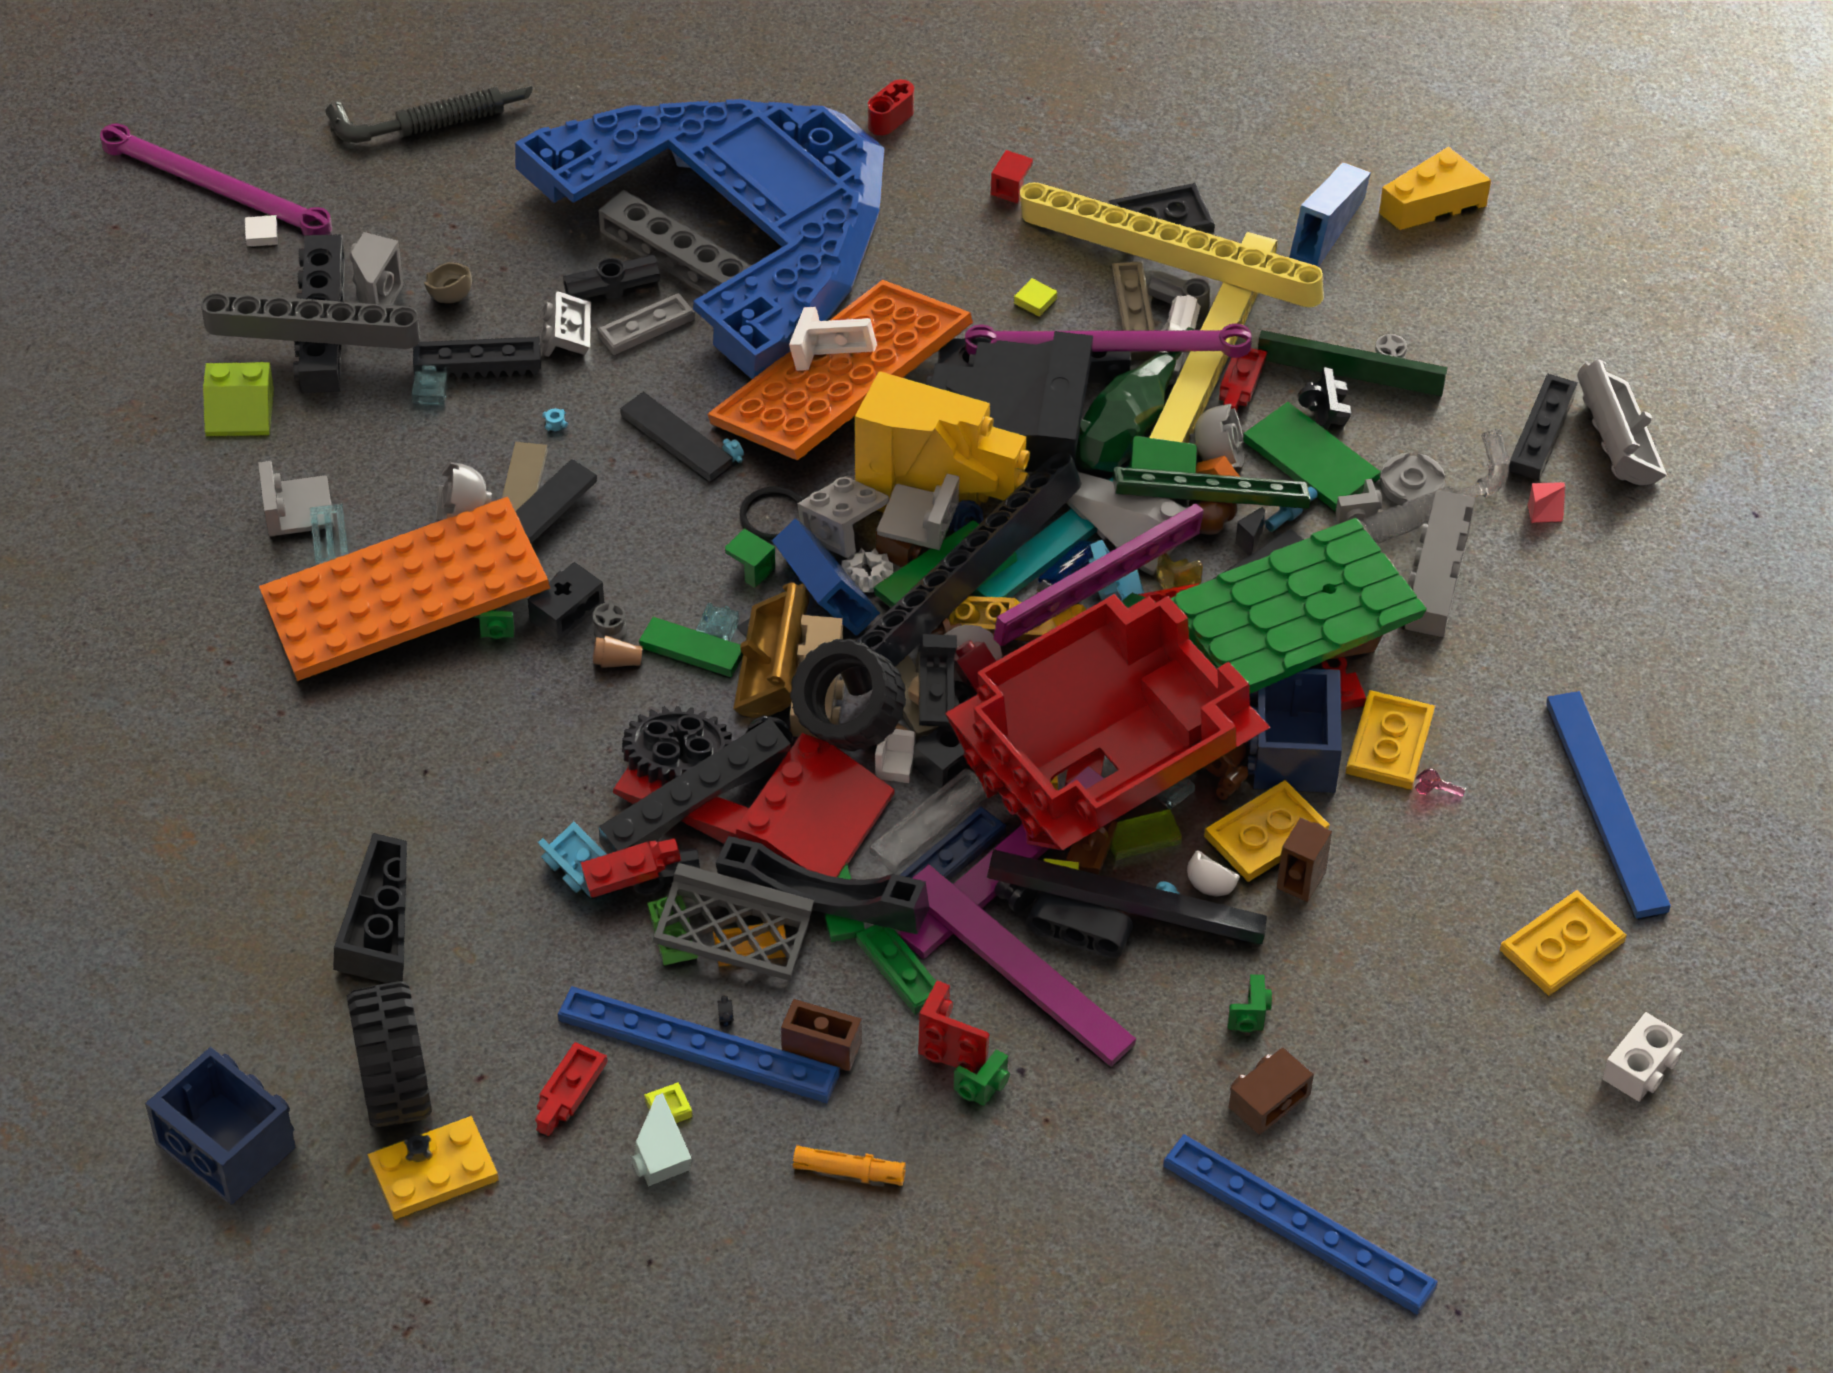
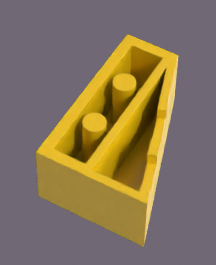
(1434, 188)

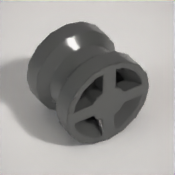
(608, 614)

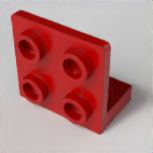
(948, 1039)

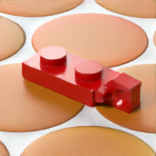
(1242, 378)
(629, 866)
(568, 1086)

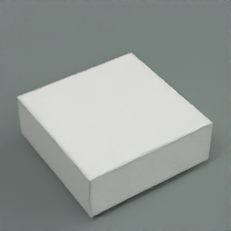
(261, 231)

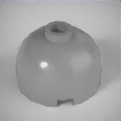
(1219, 435)
(461, 492)

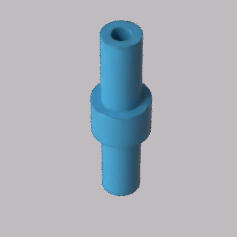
(1287, 513)

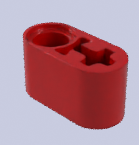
(891, 107)

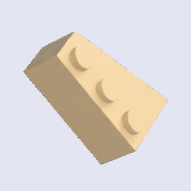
(815, 632)

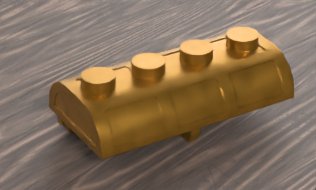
(771, 653)

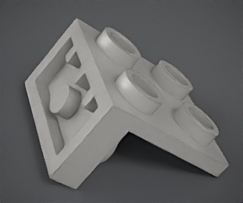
(289, 501)
(834, 510)
(919, 514)

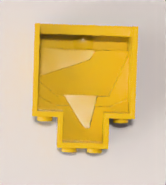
(922, 433)

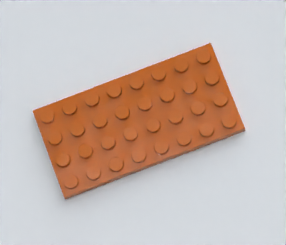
(802, 407)
(403, 588)

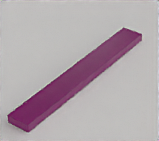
(1097, 575)
(977, 885)
(1025, 969)

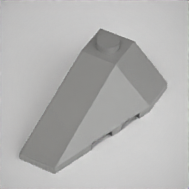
(1120, 515)

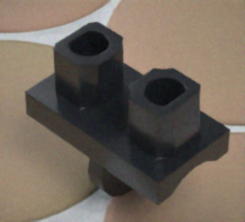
(1323, 400)

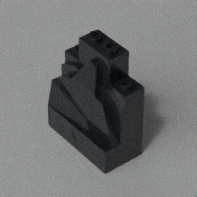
(1029, 389)

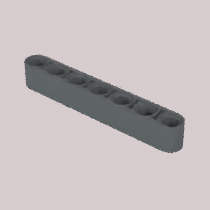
(311, 320)

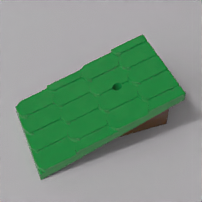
(1300, 606)

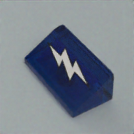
(1071, 562)

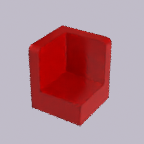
(1009, 176)

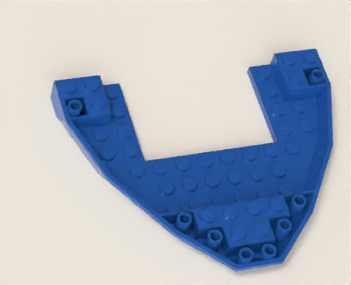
(786, 166)

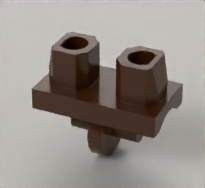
(1093, 848)

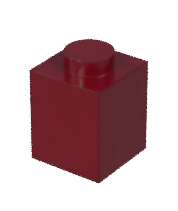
(969, 660)

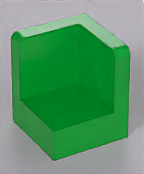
(755, 554)

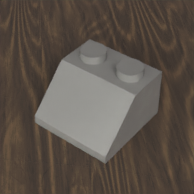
(376, 269)

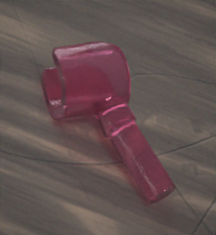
(1430, 779)

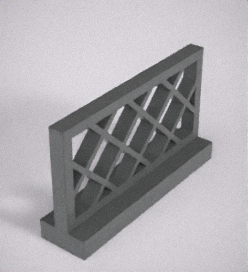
(741, 900)

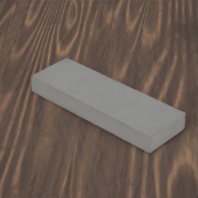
(646, 324)

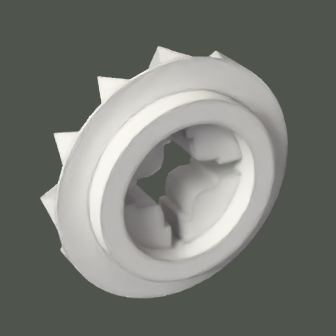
(879, 564)

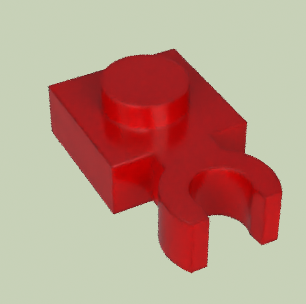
(1351, 689)

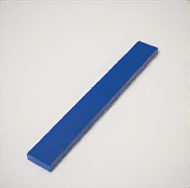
(1608, 805)
(699, 1044)
(1301, 1224)

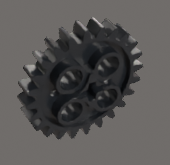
(656, 753)

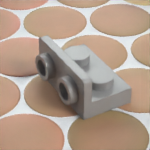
(566, 324)

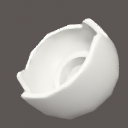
(1210, 876)

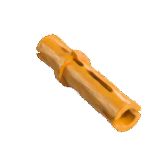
(842, 1164)

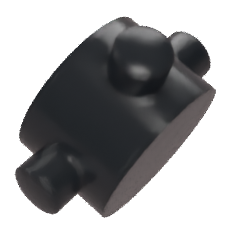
(725, 1010)
(418, 1148)

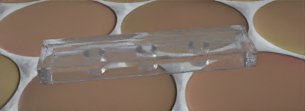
(929, 820)

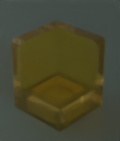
(1178, 573)

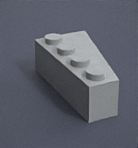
(1440, 560)

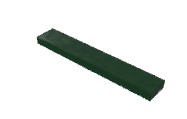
(1353, 363)
(1211, 487)

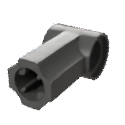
(1167, 287)

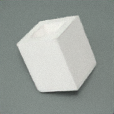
(895, 756)

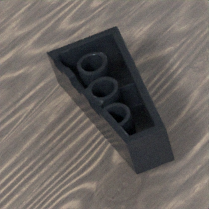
(374, 922)

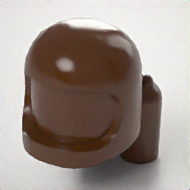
(1214, 515)
(1230, 770)

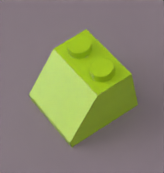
(238, 399)

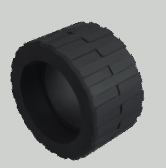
(818, 672)

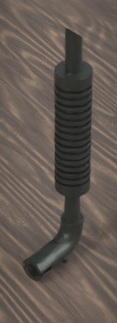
(427, 117)

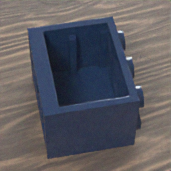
(1302, 734)
(221, 1124)

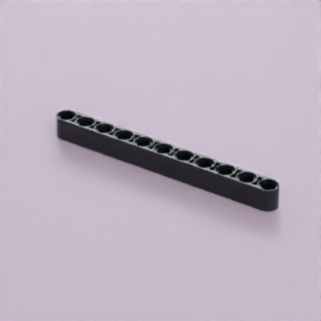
(967, 566)

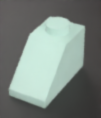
(660, 1146)

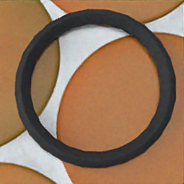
(770, 489)

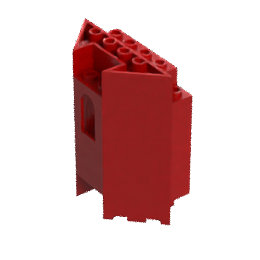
(1106, 685)

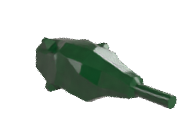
(1123, 411)

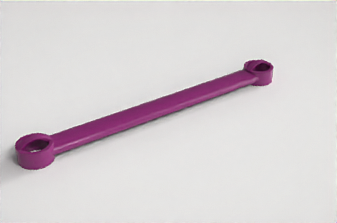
(214, 180)
(1130, 340)

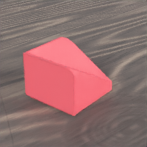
(1546, 502)

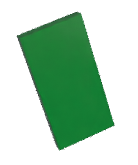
(1310, 454)
(903, 580)

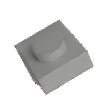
(1359, 505)

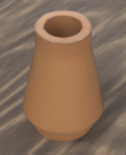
(616, 653)

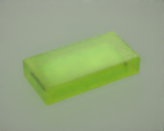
(1145, 834)

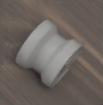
(1391, 345)

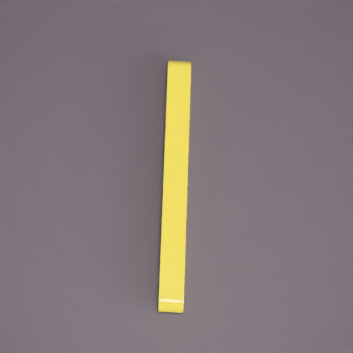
(1172, 244)
(1204, 368)

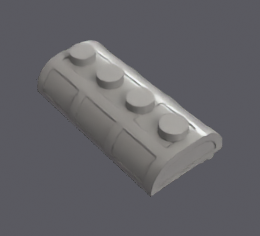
(1620, 425)

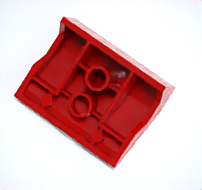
(816, 807)

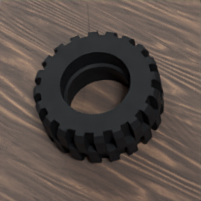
(389, 1054)

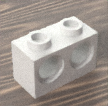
(1638, 1053)

